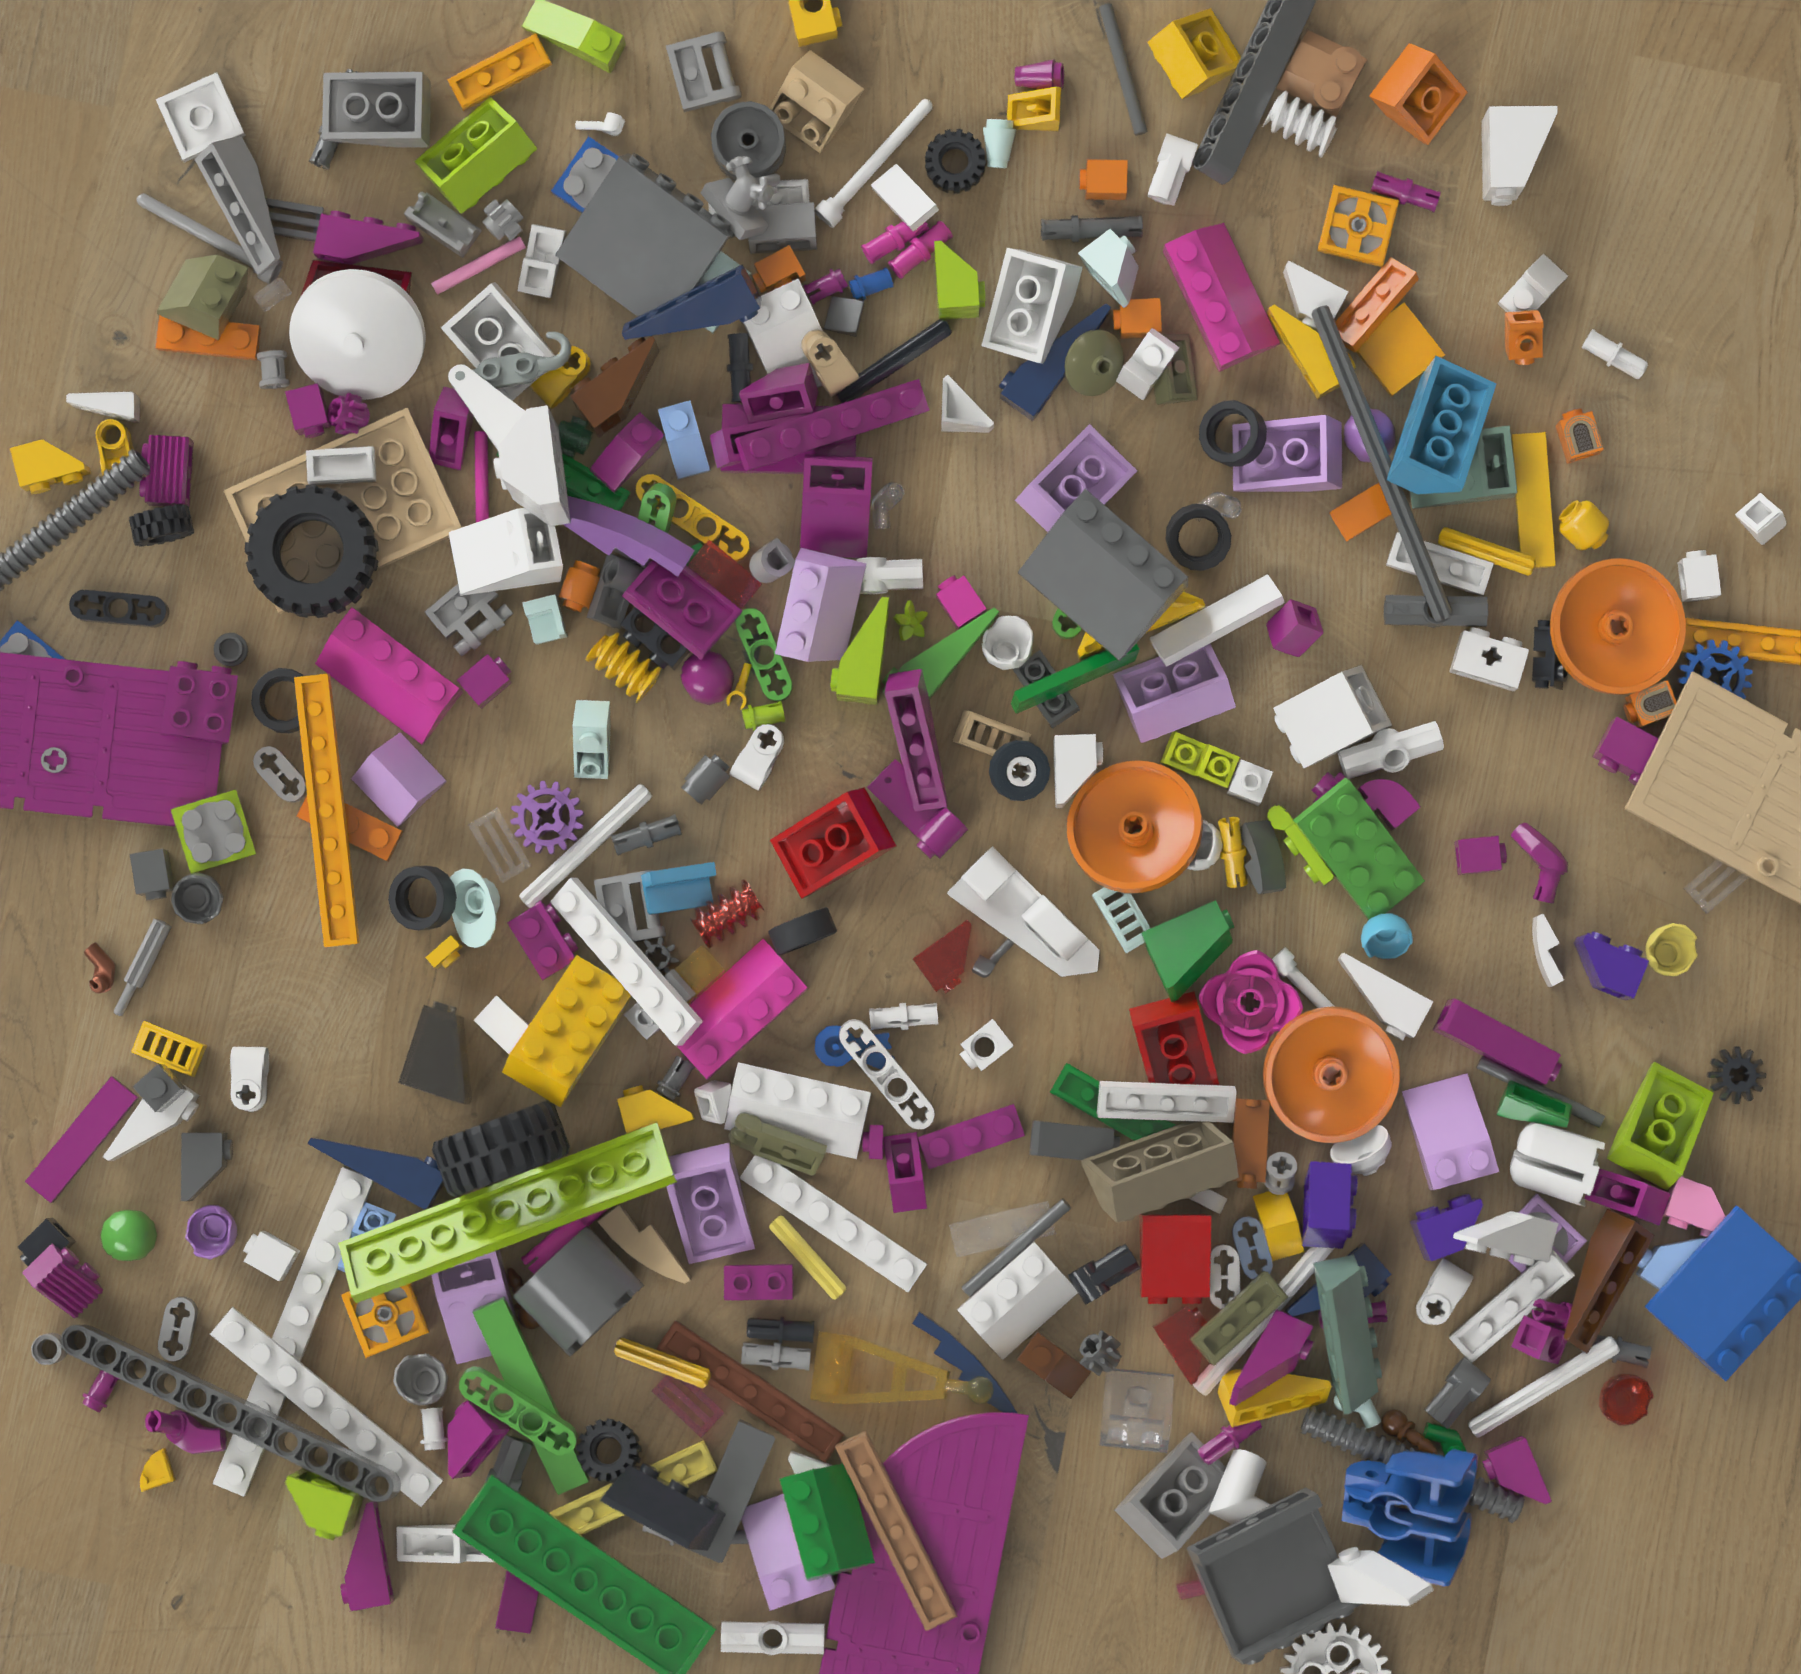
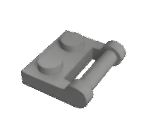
(692, 75)
(616, 899)

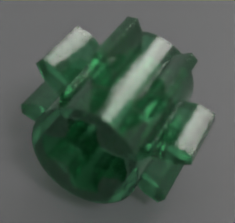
(574, 436)

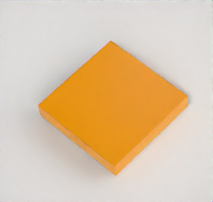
(1399, 350)

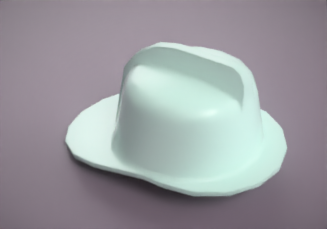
(475, 907)

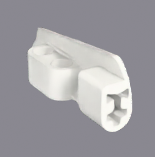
(1024, 916)

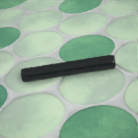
(896, 359)

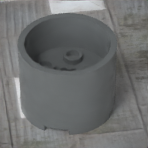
(578, 1291)

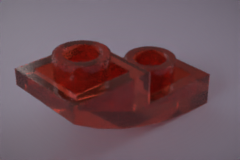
(724, 574)

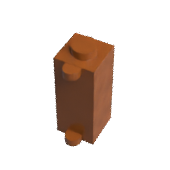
(1251, 1141)

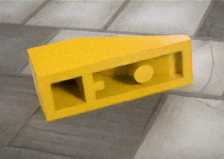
(1306, 350)
(1280, 1397)

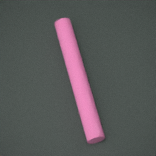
(478, 265)

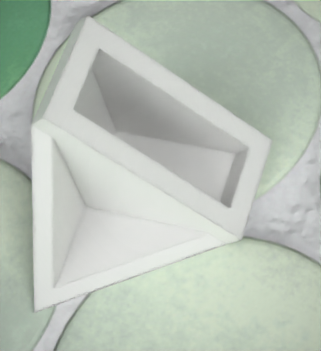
(960, 411)

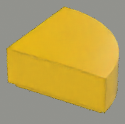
(156, 1471)

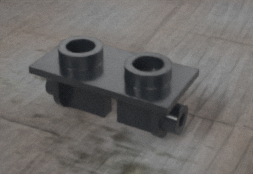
(1546, 668)

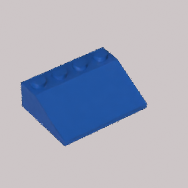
(1729, 1293)

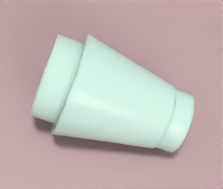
(998, 142)

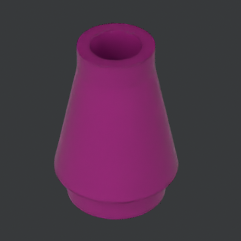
(1040, 75)

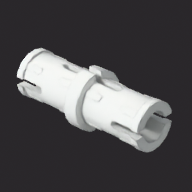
(903, 1016)

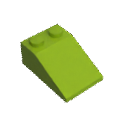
(862, 662)
(1661, 1126)

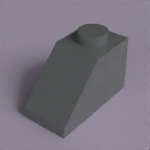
(202, 1161)

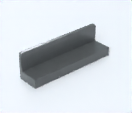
(736, 1482)

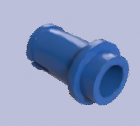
(870, 284)

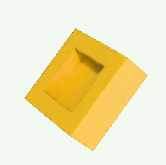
(445, 953)

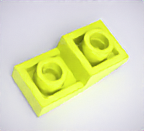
(1199, 759)

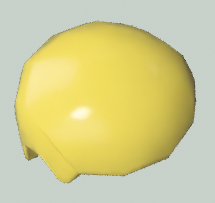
(1671, 949)

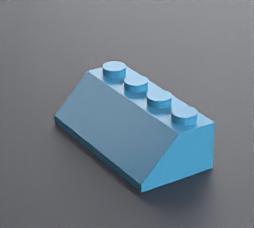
(1441, 429)

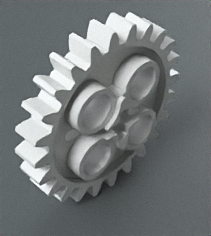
(1317, 1649)

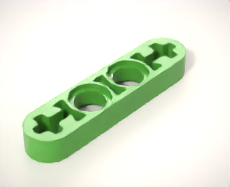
(514, 1416)

